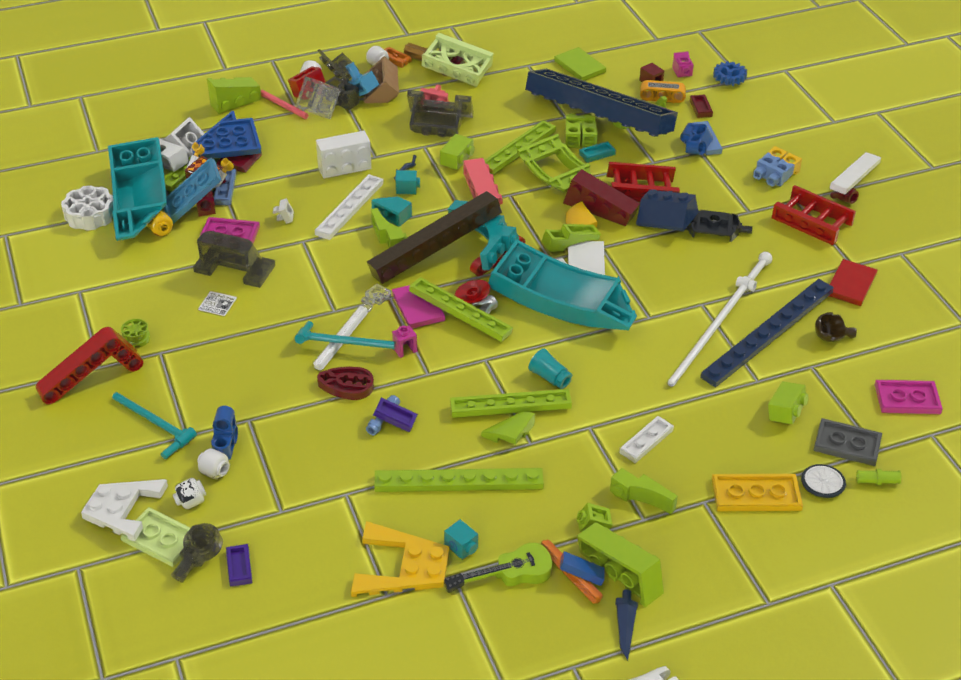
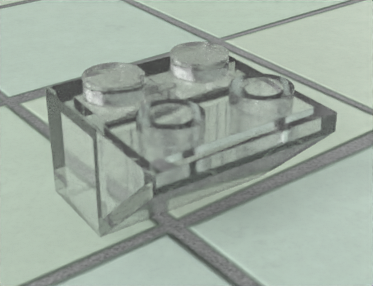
(317, 98)

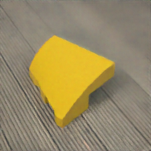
(580, 215)

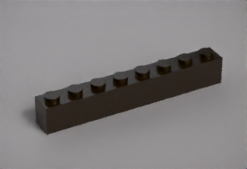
(434, 237)

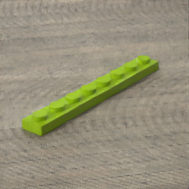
(458, 479)

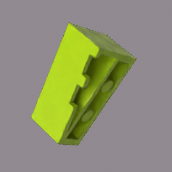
(232, 93)

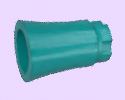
(550, 369)

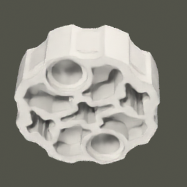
(88, 207)

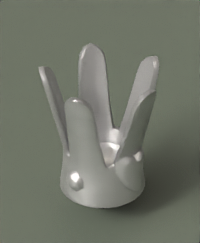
(488, 304)

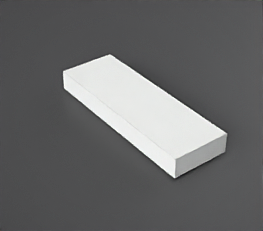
(646, 439)

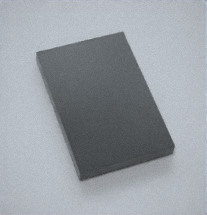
(848, 442)

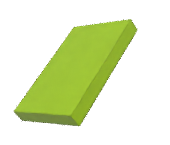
(580, 64)

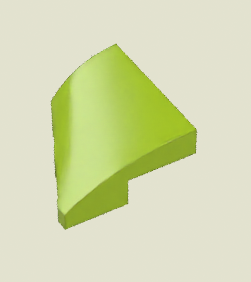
(511, 428)

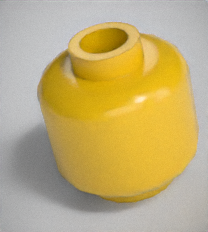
(159, 224)

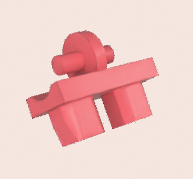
(435, 94)

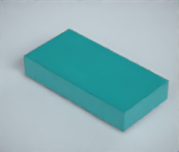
(597, 152)

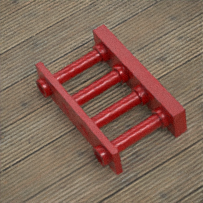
(640, 172)
(810, 225)

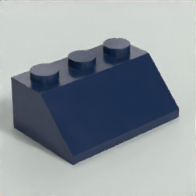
(667, 210)

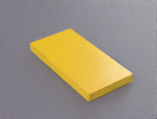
(756, 492)

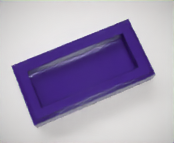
(395, 414)
(239, 565)

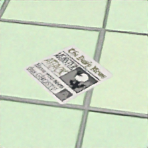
(217, 303)

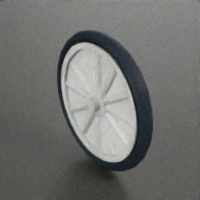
(823, 481)

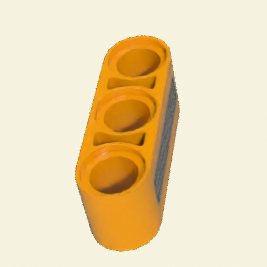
(656, 87)

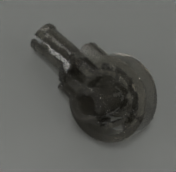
(196, 554)

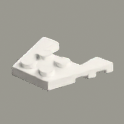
(114, 501)

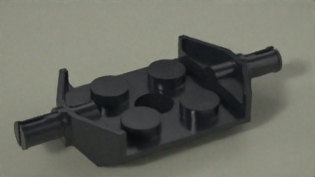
(725, 225)

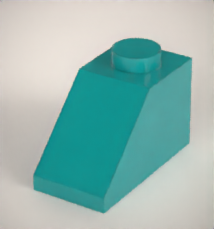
(393, 209)

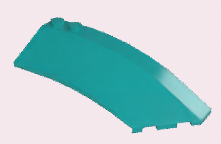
(136, 185)
(561, 289)

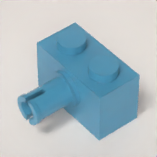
(365, 82)

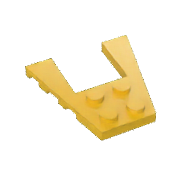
(421, 568)

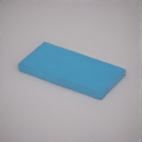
(192, 190)

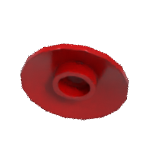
(473, 291)

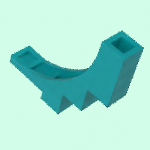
(498, 234)

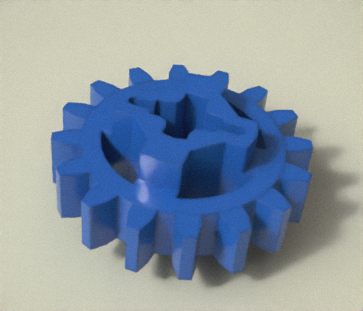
(730, 73)

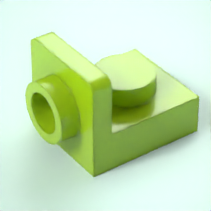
(591, 514)

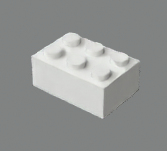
(343, 154)

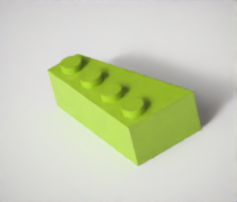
(623, 562)

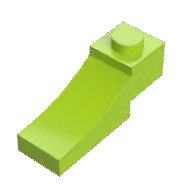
(386, 231)
(569, 235)
(642, 489)

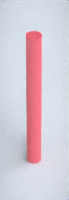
(289, 107)

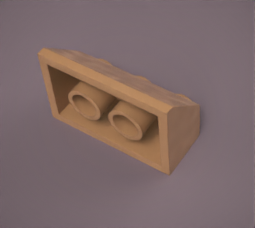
(387, 77)

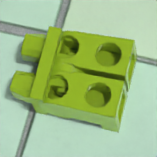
(578, 126)

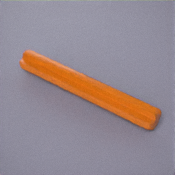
(584, 586)

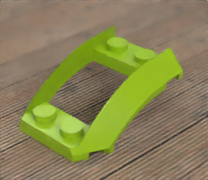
(548, 147)

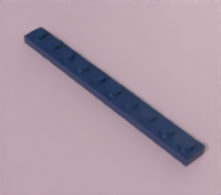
(766, 333)

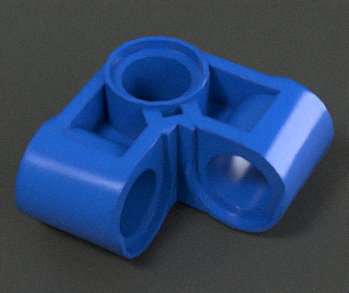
(697, 138)
(225, 431)

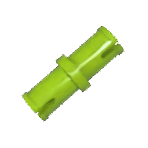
(878, 476)

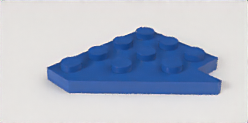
(230, 138)

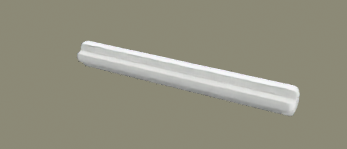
(346, 330)

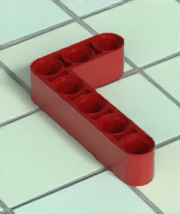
(85, 360)

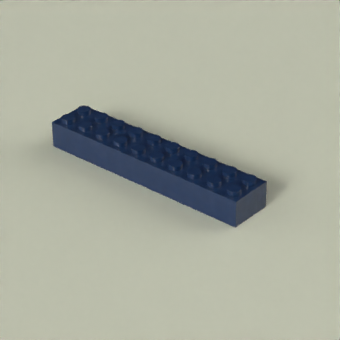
(601, 102)

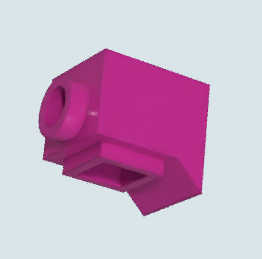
(682, 64)
(403, 336)

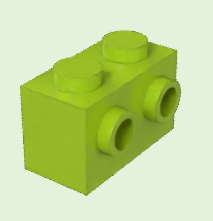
(456, 151)
(787, 402)

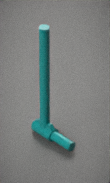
(305, 334)
(182, 437)

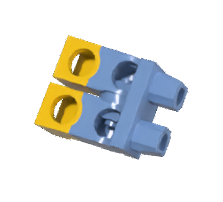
(777, 168)

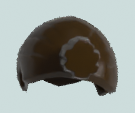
(832, 328)

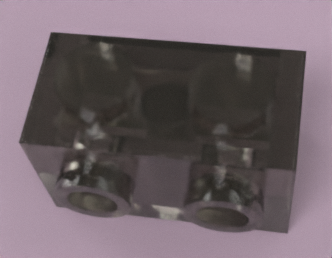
(348, 95)

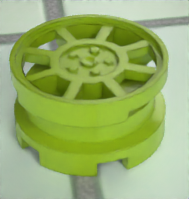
(136, 333)

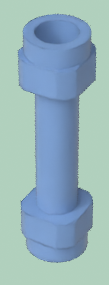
(374, 426)

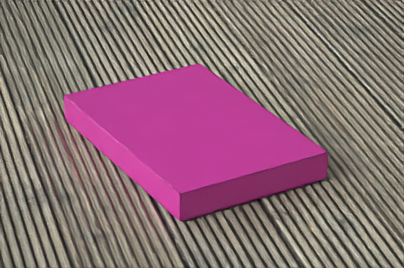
(233, 227)
(416, 310)
(908, 396)

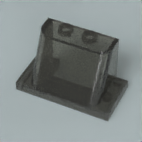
(438, 117)
(234, 253)

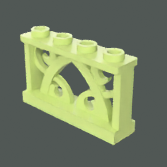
(452, 47)

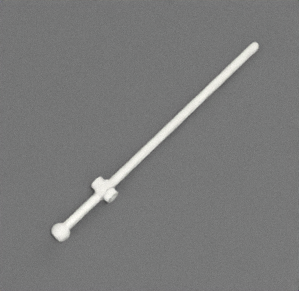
(745, 284)

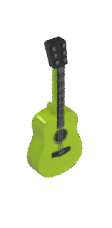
(527, 564)

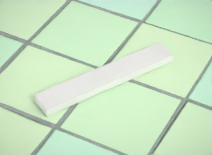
(855, 173)
(348, 207)

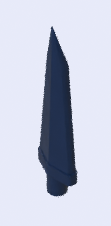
(626, 617)

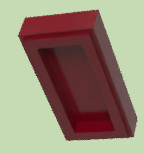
(701, 106)

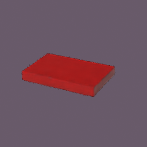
(852, 282)

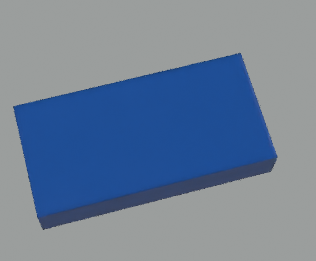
(582, 568)

